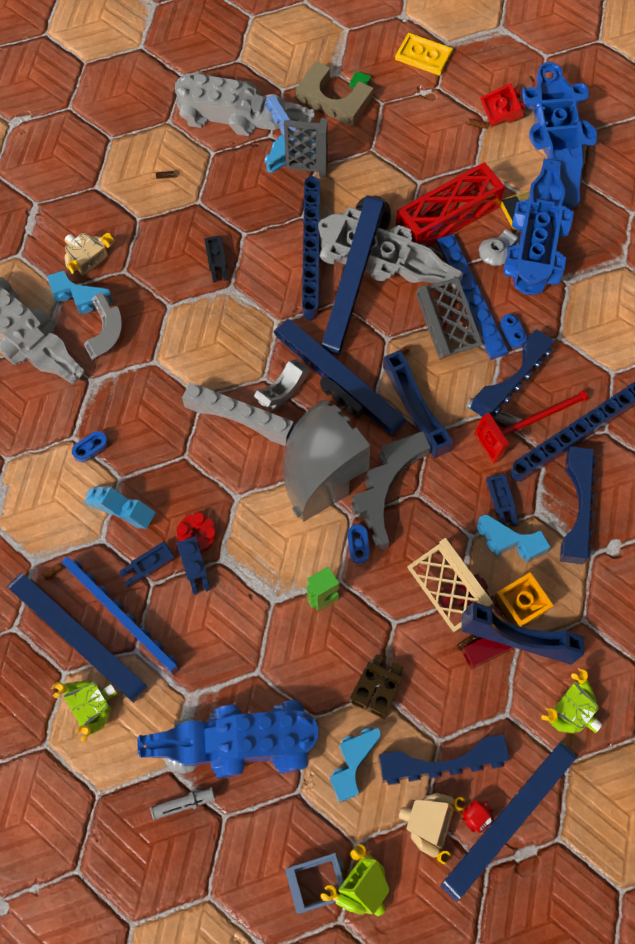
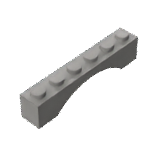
(210, 402)

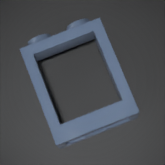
(294, 886)

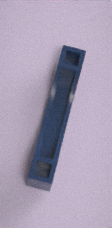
(494, 396)
(424, 420)
(579, 468)
(556, 645)
(399, 766)

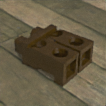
(379, 680)

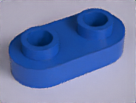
(513, 329)
(89, 446)
(358, 545)

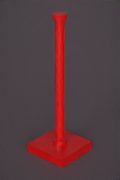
(494, 439)

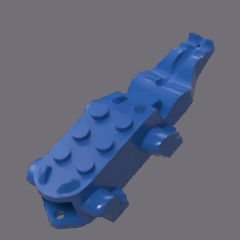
(541, 222)
(237, 739)

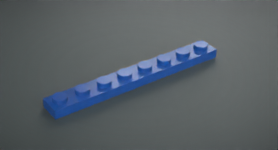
(481, 315)
(126, 620)

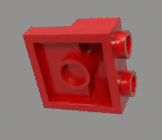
(503, 105)

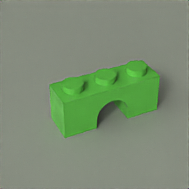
(322, 589)

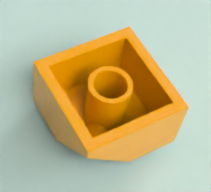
(523, 601)

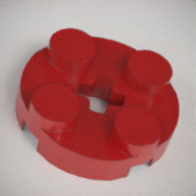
(198, 522)

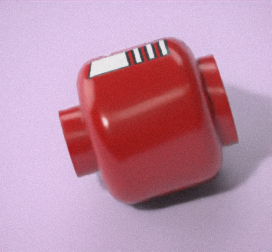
(477, 816)

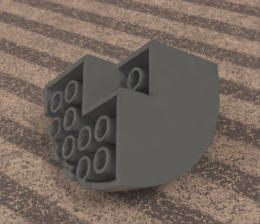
(322, 459)

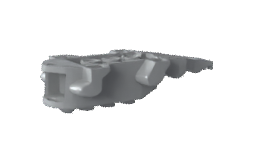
(230, 102)
(390, 252)
(31, 337)

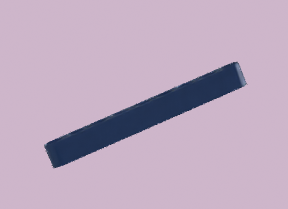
(310, 223)
(353, 274)
(328, 366)
(572, 435)
(77, 637)
(508, 821)

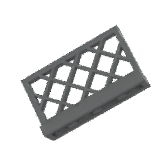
(320, 146)
(433, 322)

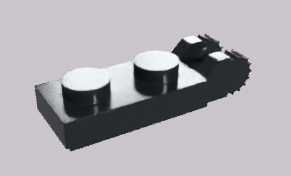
(216, 256)
(341, 396)

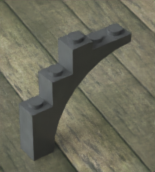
(394, 459)

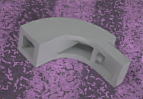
(110, 327)
(285, 385)

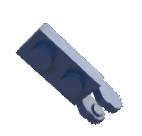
(502, 498)
(148, 563)
(193, 563)

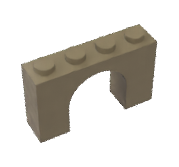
(346, 110)

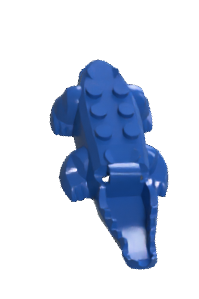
(559, 126)

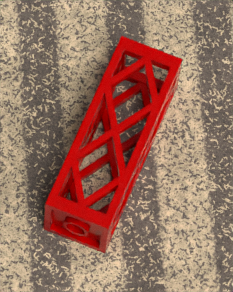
(413, 221)

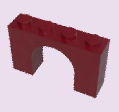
(483, 649)

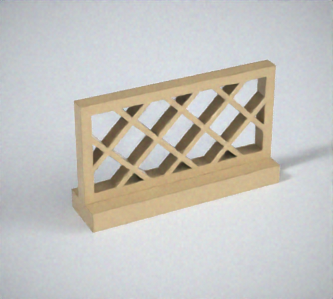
(460, 570)

